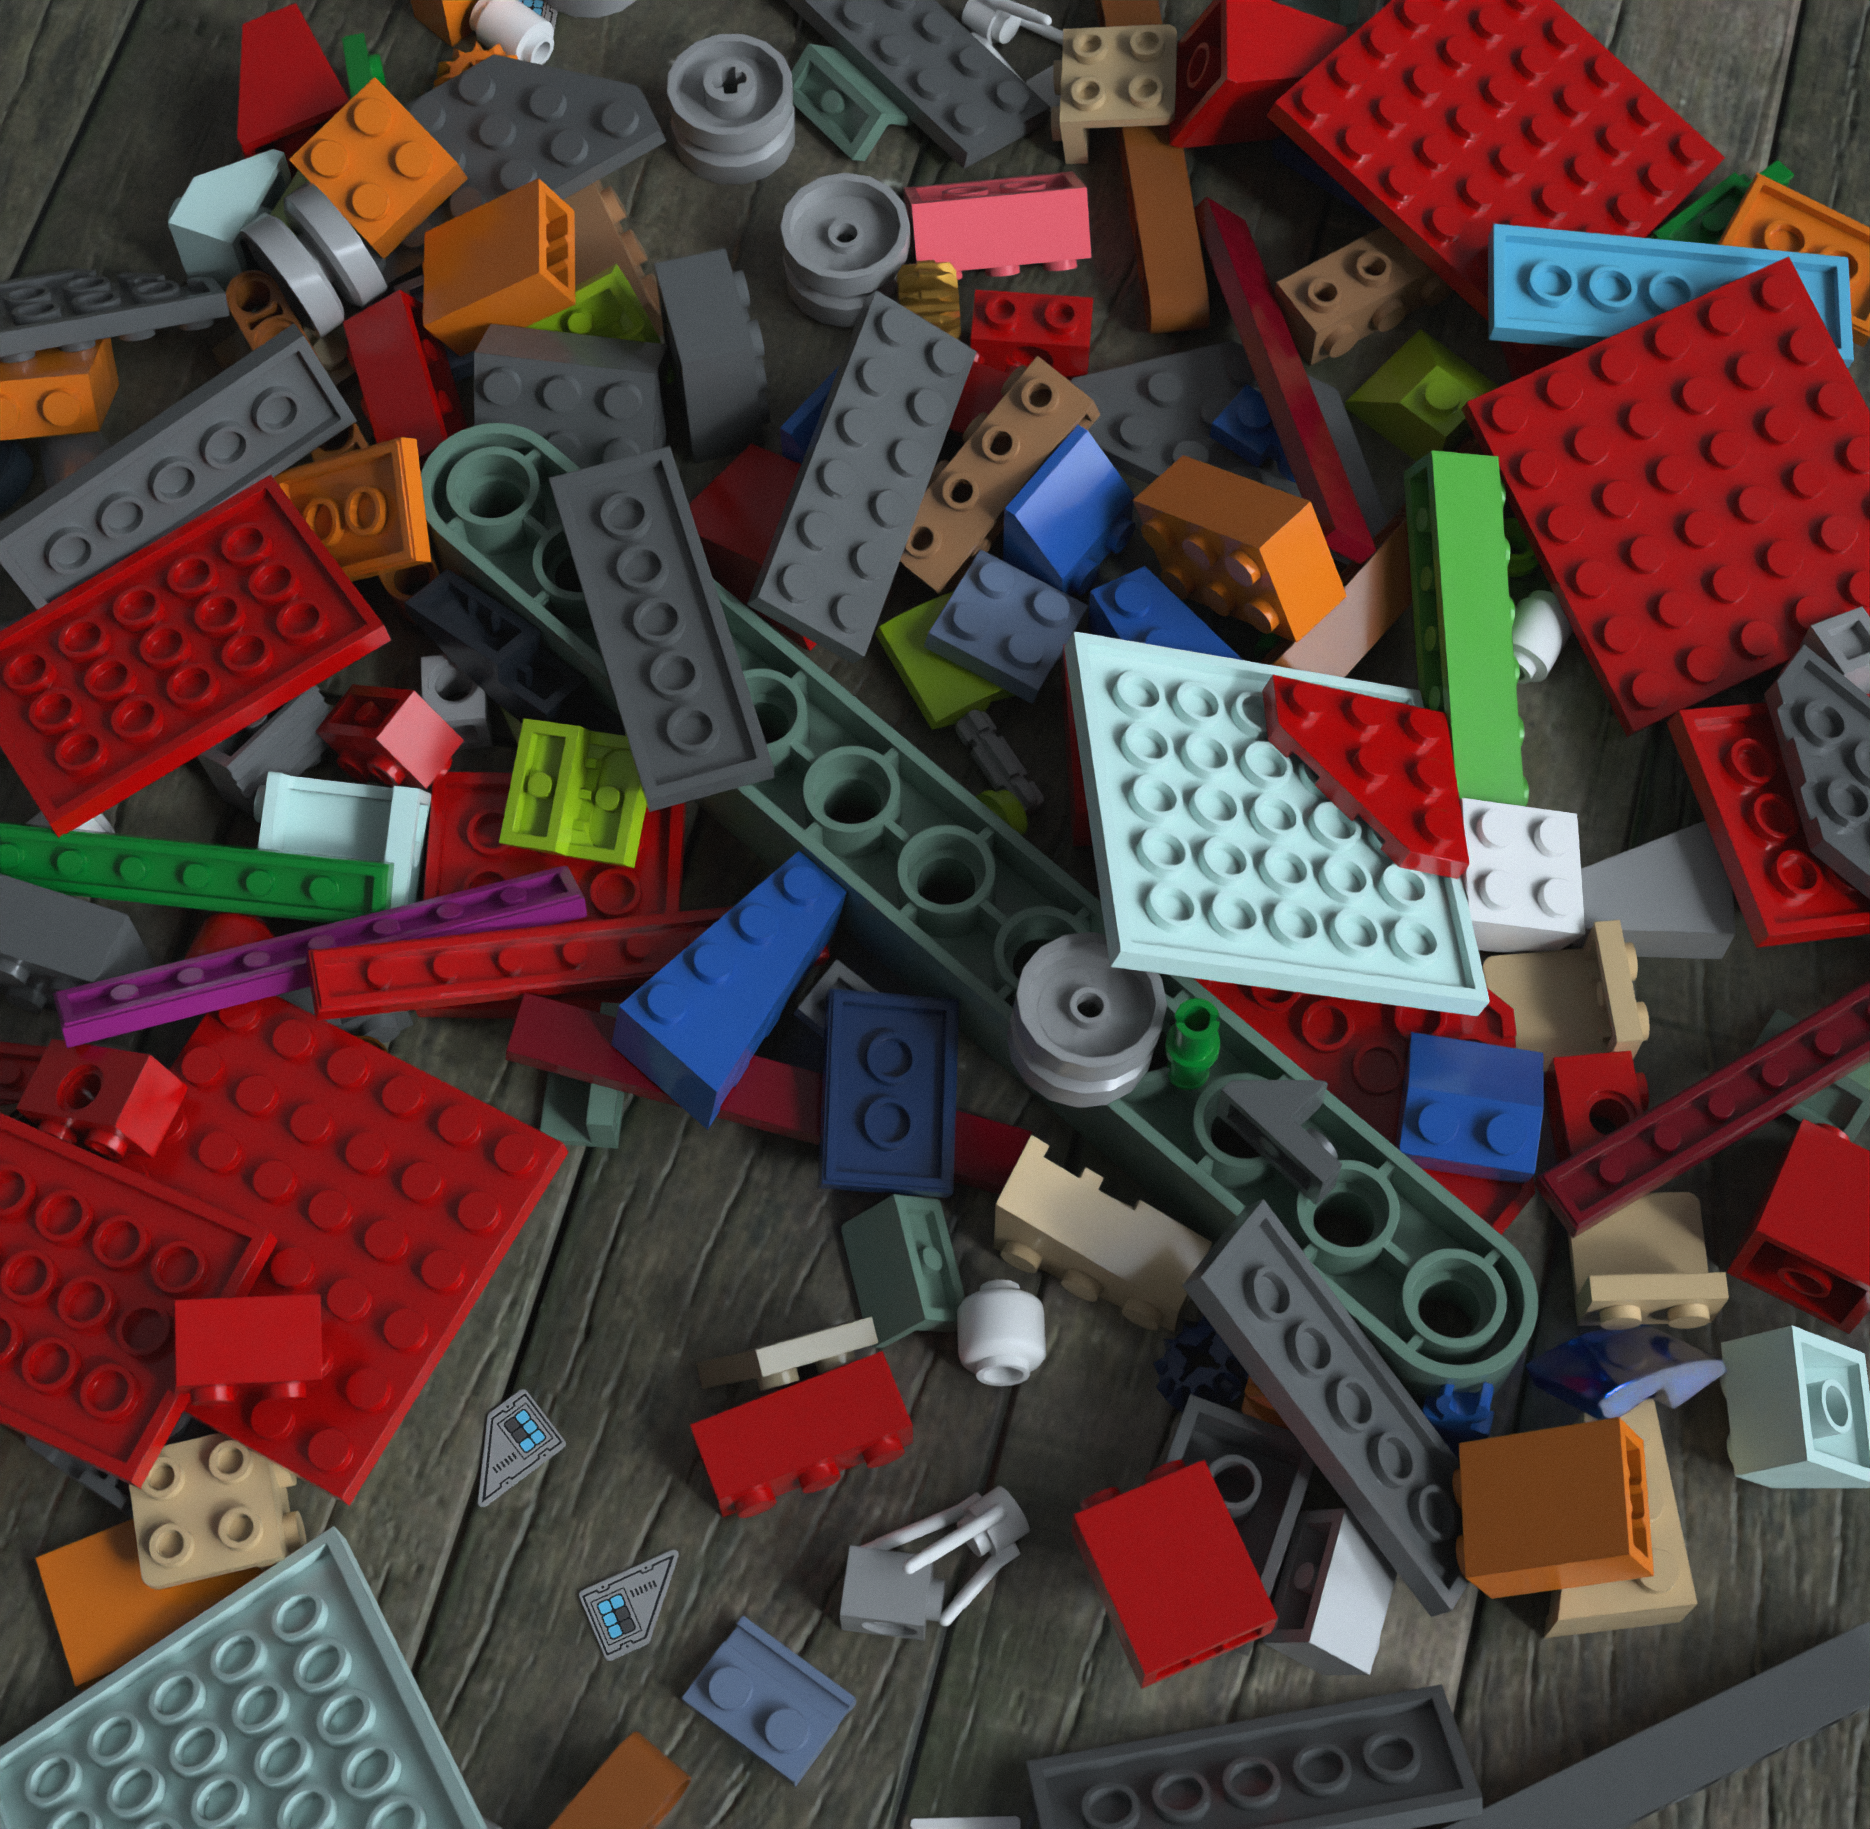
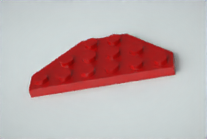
(1363, 1059)

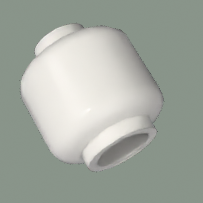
(1001, 1333)

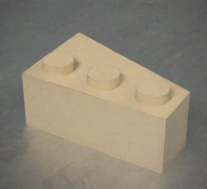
(1095, 1241)
(1639, 1601)

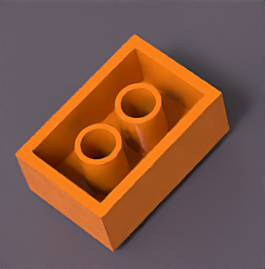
(1240, 548)

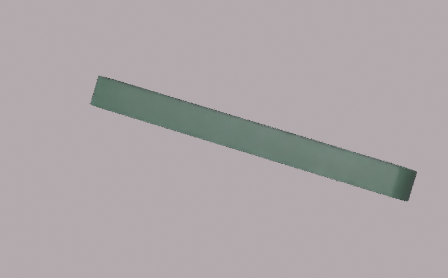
(502, 533)

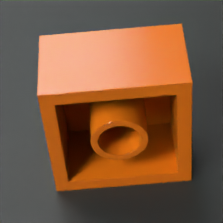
(379, 167)

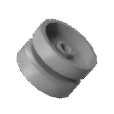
(731, 108)
(842, 244)
(320, 255)
(1083, 1026)

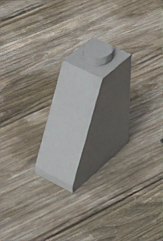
(1666, 895)

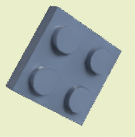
(1005, 626)

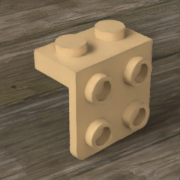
(1113, 81)
(1573, 997)
(1646, 1267)
(212, 1513)

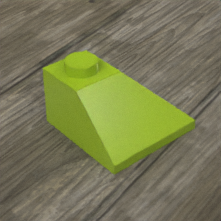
(1420, 397)

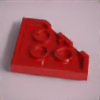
(1378, 764)

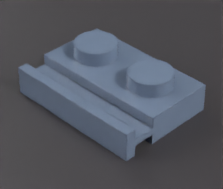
(769, 1701)

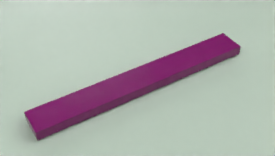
(280, 965)

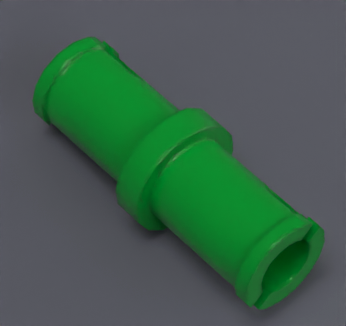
(1192, 1044)

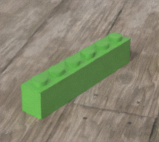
(1466, 618)

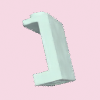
(348, 823)

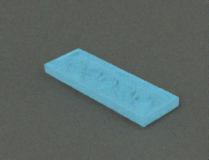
(1593, 285)

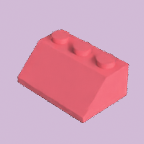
(1001, 223)

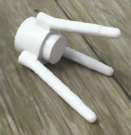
(999, 21)
(985, 1525)

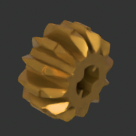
(931, 293)

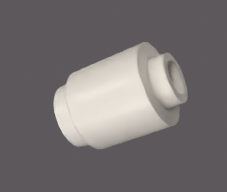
(514, 28)
(1539, 635)

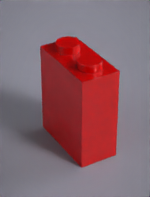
(1172, 1571)

